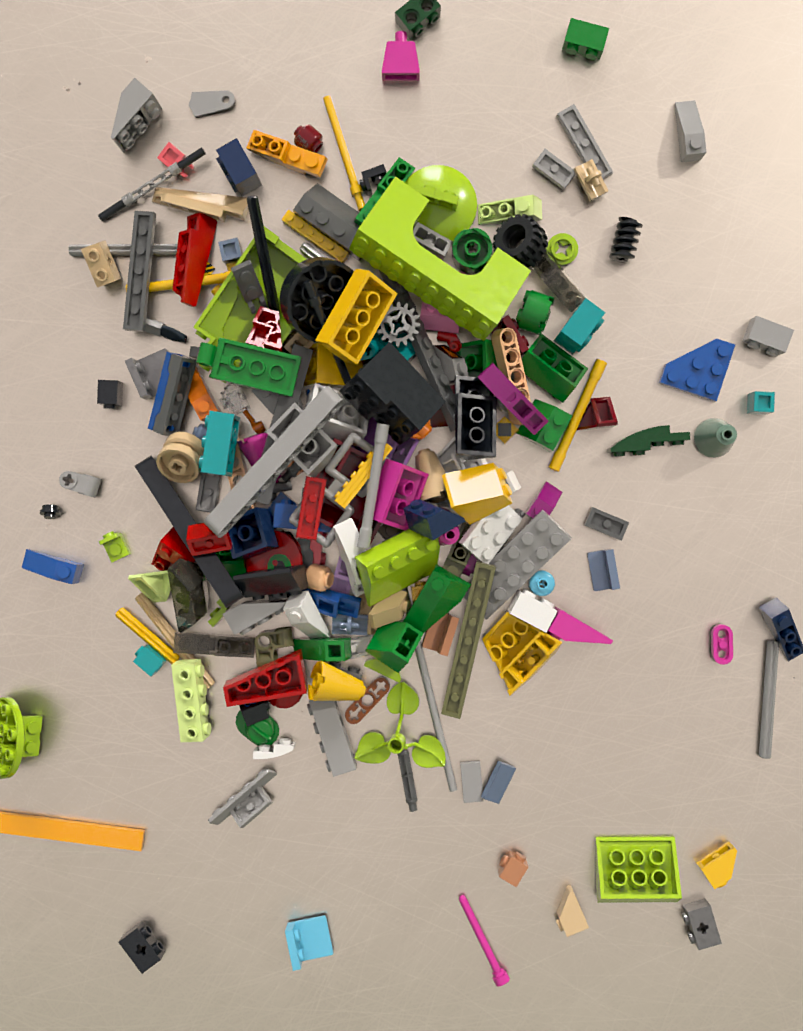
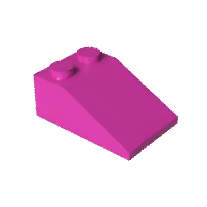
(571, 629)

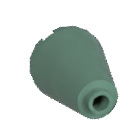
(714, 437)

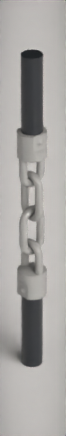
(174, 169)

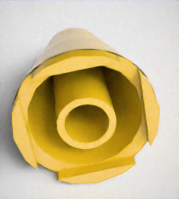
(334, 684)

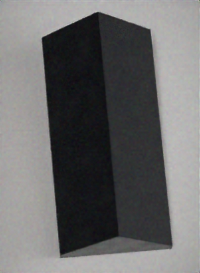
(474, 419)

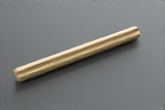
(167, 631)

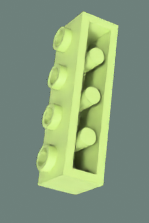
(191, 700)

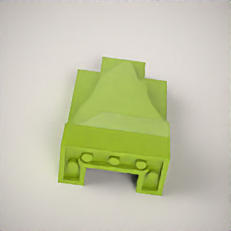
(227, 312)

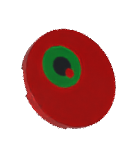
(285, 555)

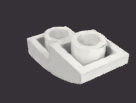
(280, 748)

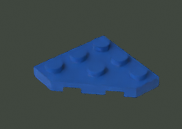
(700, 370)

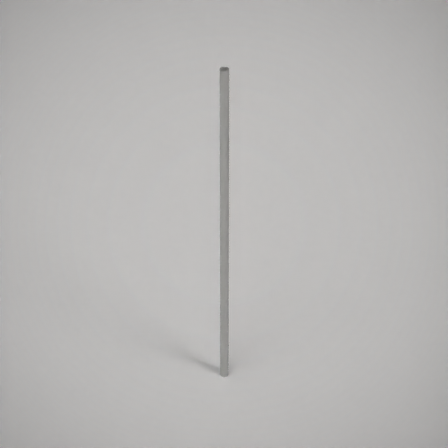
(433, 710)

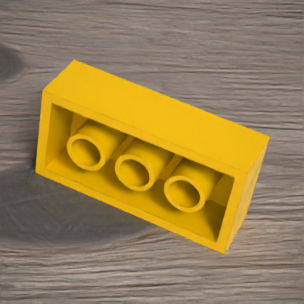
(356, 316)

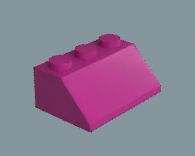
(396, 490)

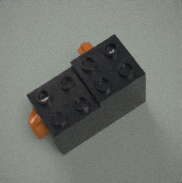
(394, 395)

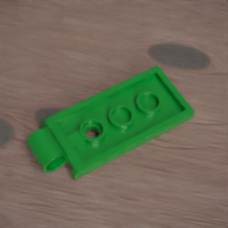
(259, 367)

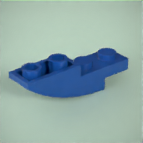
(334, 603)

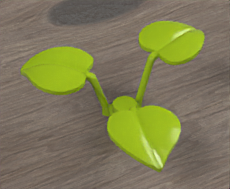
(375, 750)

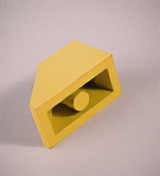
(719, 865)

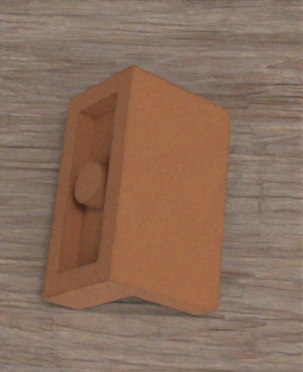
(441, 634)

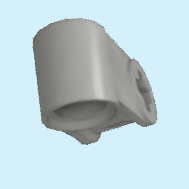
(82, 483)

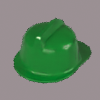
(259, 733)

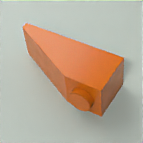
(201, 397)

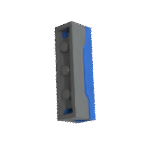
(172, 394)

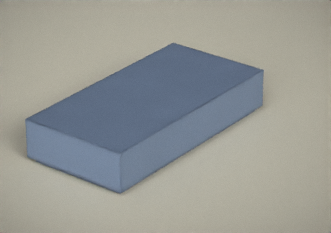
(498, 782)

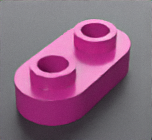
(722, 643)

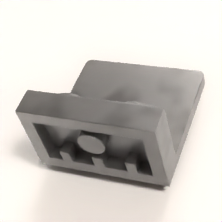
(147, 373)

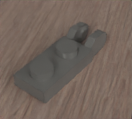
(248, 284)

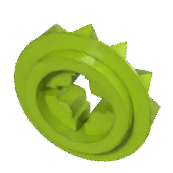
(564, 240)

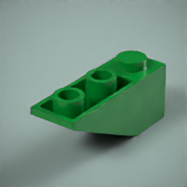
(324, 648)

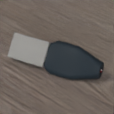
(160, 329)

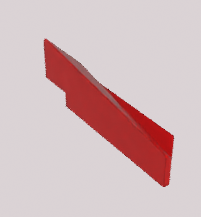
(192, 257)

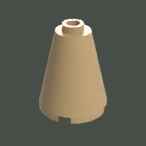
(434, 489)

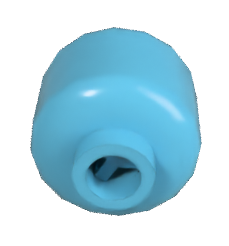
(548, 587)

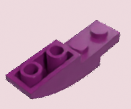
(513, 399)

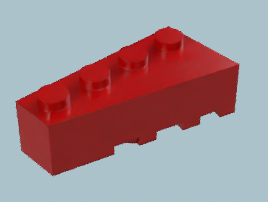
(270, 681)

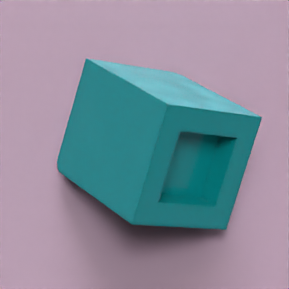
(760, 402)

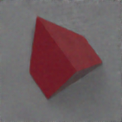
(598, 415)

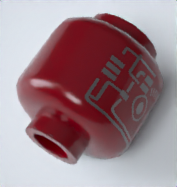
(308, 138)

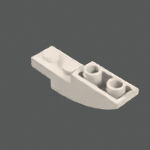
(347, 541)

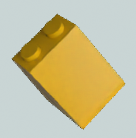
(324, 369)
(477, 491)

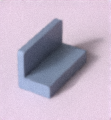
(603, 570)

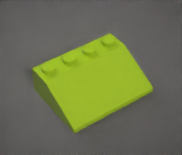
(396, 564)
(637, 870)

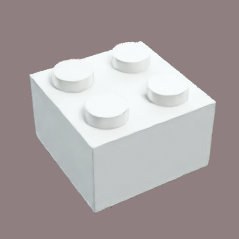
(532, 610)

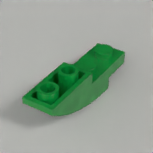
(401, 170)

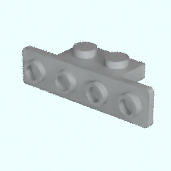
(247, 803)

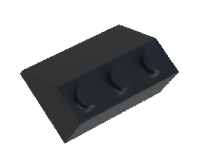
(272, 581)

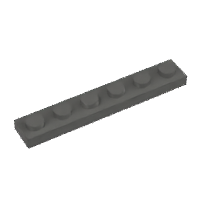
(139, 271)

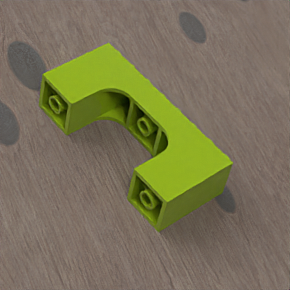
(469, 300)

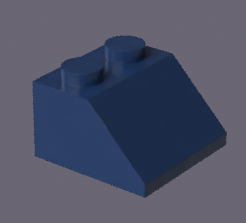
(430, 519)

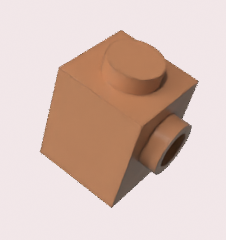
(512, 868)

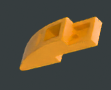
(286, 155)

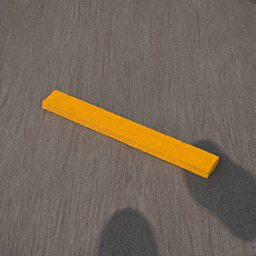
(71, 831)

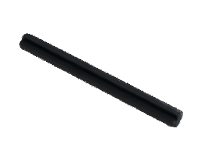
(263, 253)

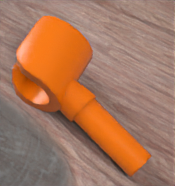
(258, 427)

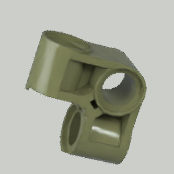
(278, 638)

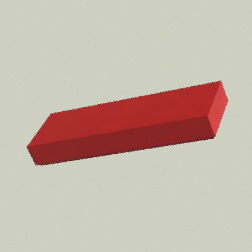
(311, 508)

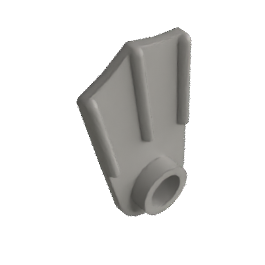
(210, 102)

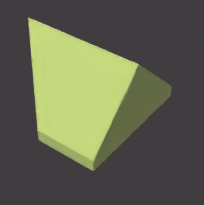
(153, 585)

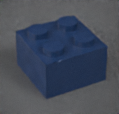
(237, 168)
(253, 534)

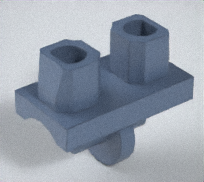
(350, 626)

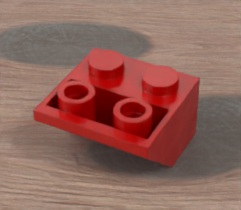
(170, 550)

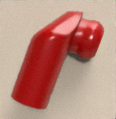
(452, 340)

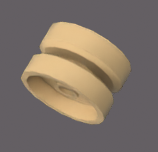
(180, 457)

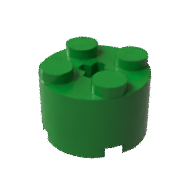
(466, 241)
(534, 312)

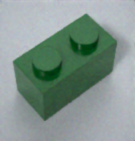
(585, 39)

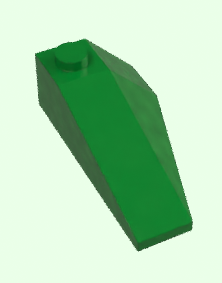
(436, 598)

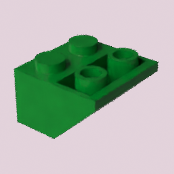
(394, 644)

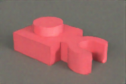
(170, 155)

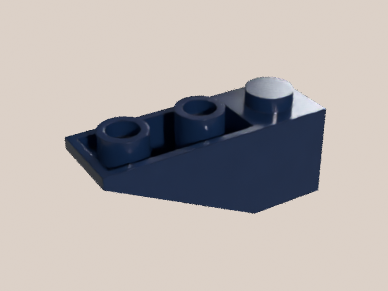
(782, 627)

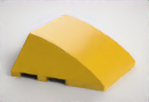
(518, 650)

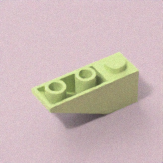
(501, 210)

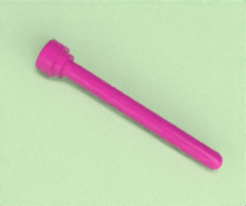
(500, 976)

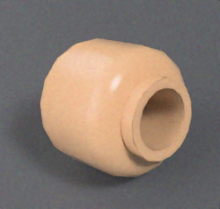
(319, 577)

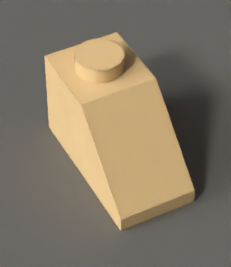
(390, 609)
(570, 914)

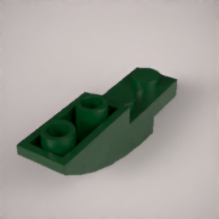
(641, 441)

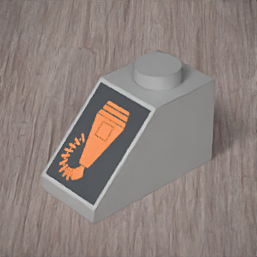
(451, 362)

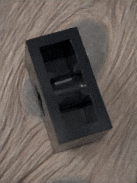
(144, 956)

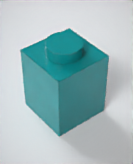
(149, 660)

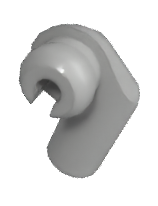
(280, 487)

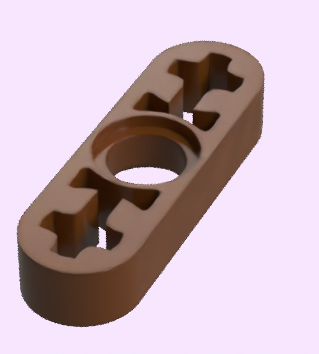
(361, 714)

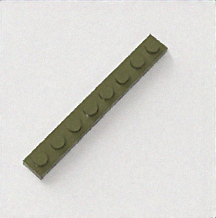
(468, 639)

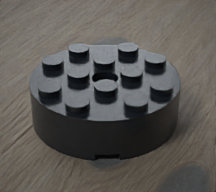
(329, 281)

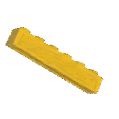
(315, 237)
(357, 480)

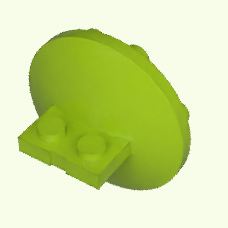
(451, 199)
(17, 736)

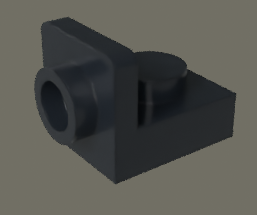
(371, 175)

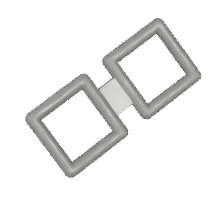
(336, 485)

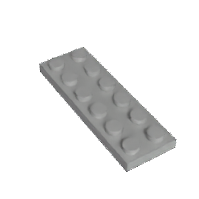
(523, 558)

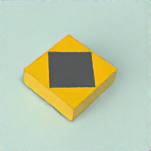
(505, 430)

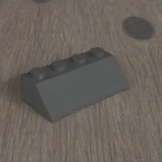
(329, 216)

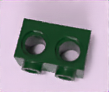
(414, 10)

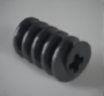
(625, 239)

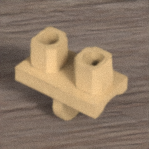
(591, 180)

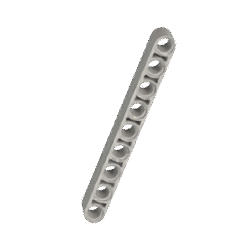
(274, 461)

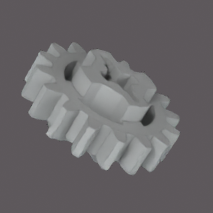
(410, 330)

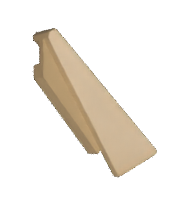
(212, 205)

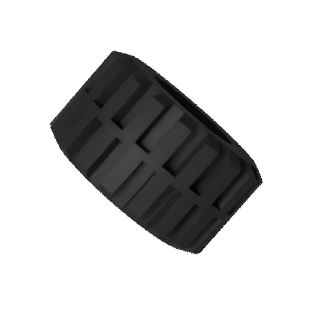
(514, 231)

